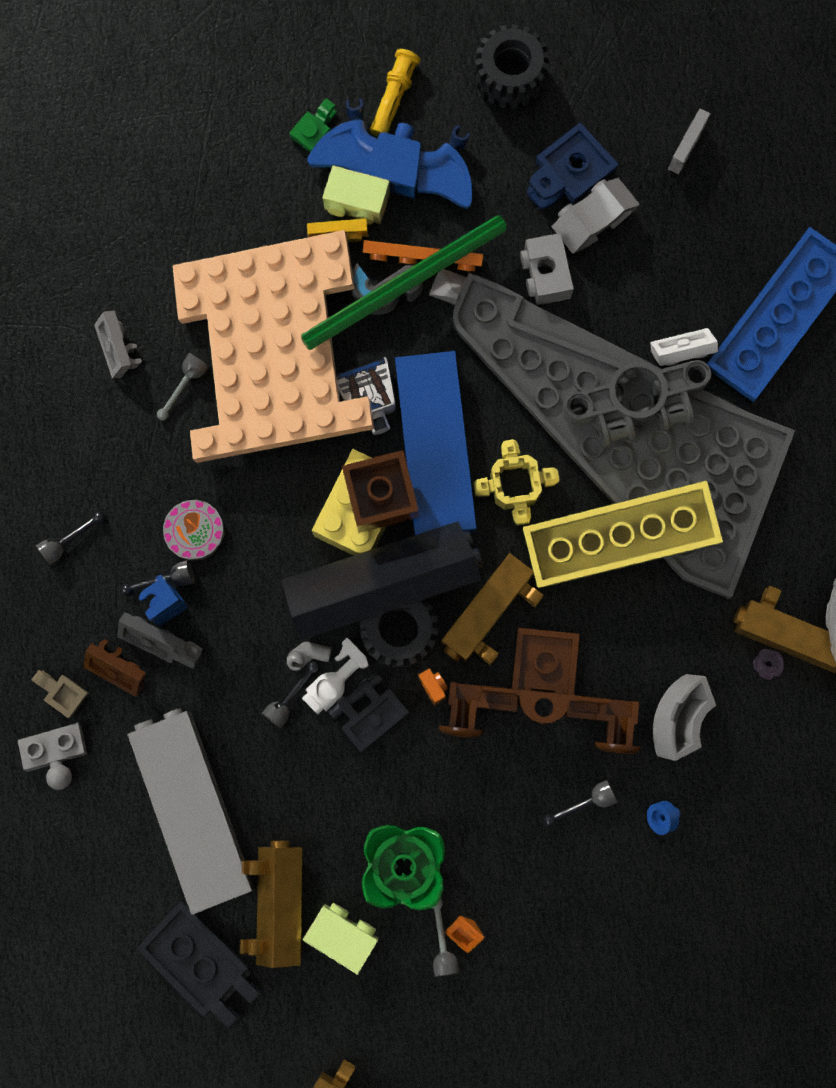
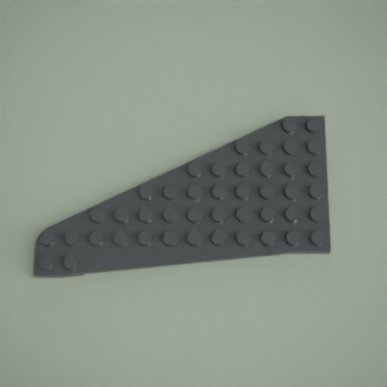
(550, 359)

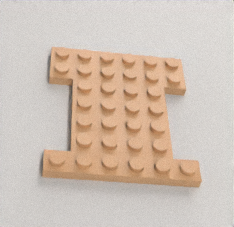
(264, 376)

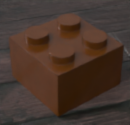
(380, 491)

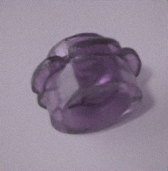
(776, 663)

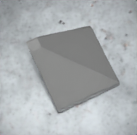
(447, 286)

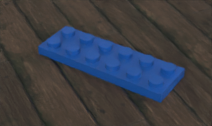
(778, 316)

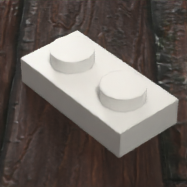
(684, 347)

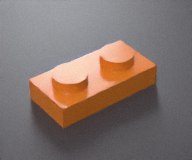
(433, 685)

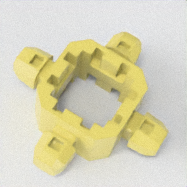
(510, 452)

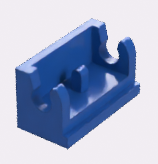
(165, 604)

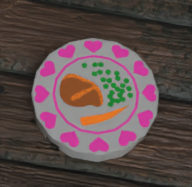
(193, 530)

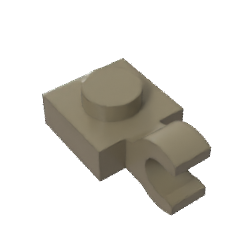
(63, 694)

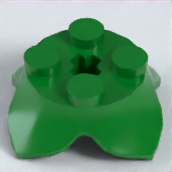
(387, 888)

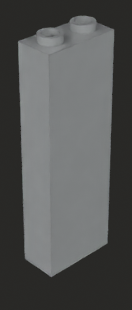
(190, 810)

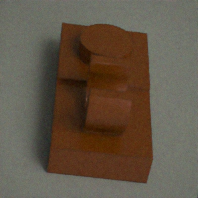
(114, 669)

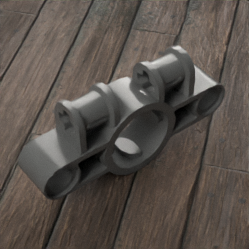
(616, 422)

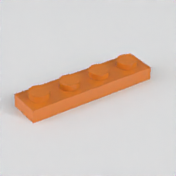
(410, 254)

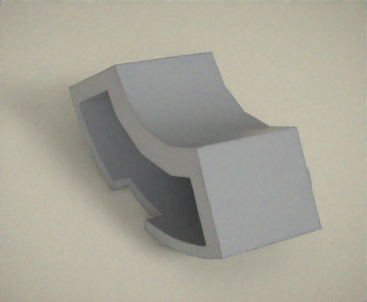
(604, 207)
(680, 717)

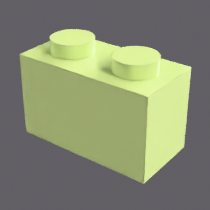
(356, 195)
(341, 937)

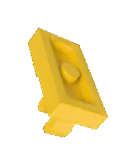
(354, 228)

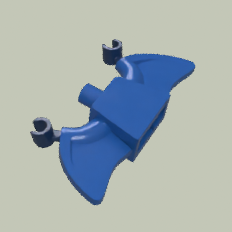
(396, 159)

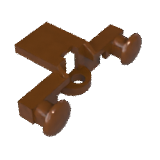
(545, 663)

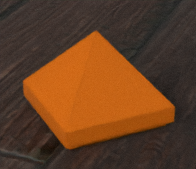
(465, 933)

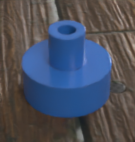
(663, 817)

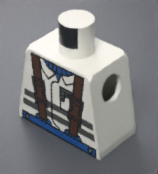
(370, 381)

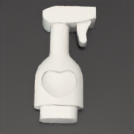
(331, 685)

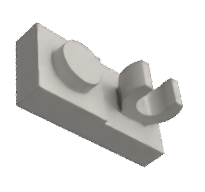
(111, 339)

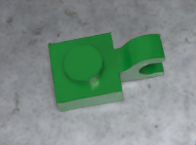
(313, 128)

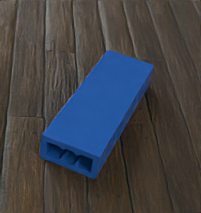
(435, 440)

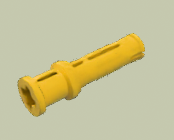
(398, 82)

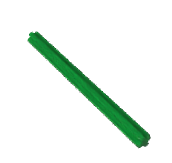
(403, 282)

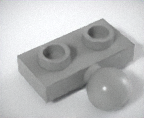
(52, 749)

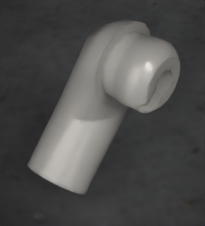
(305, 653)

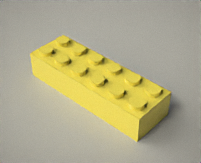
(622, 534)

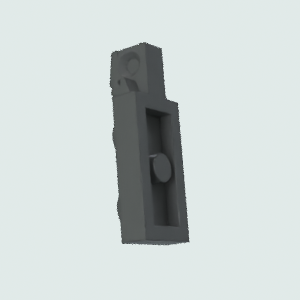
(157, 641)

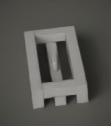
(689, 141)

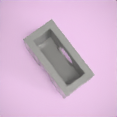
(550, 253)

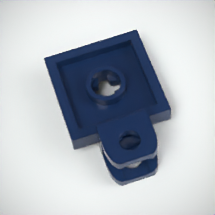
(559, 177)

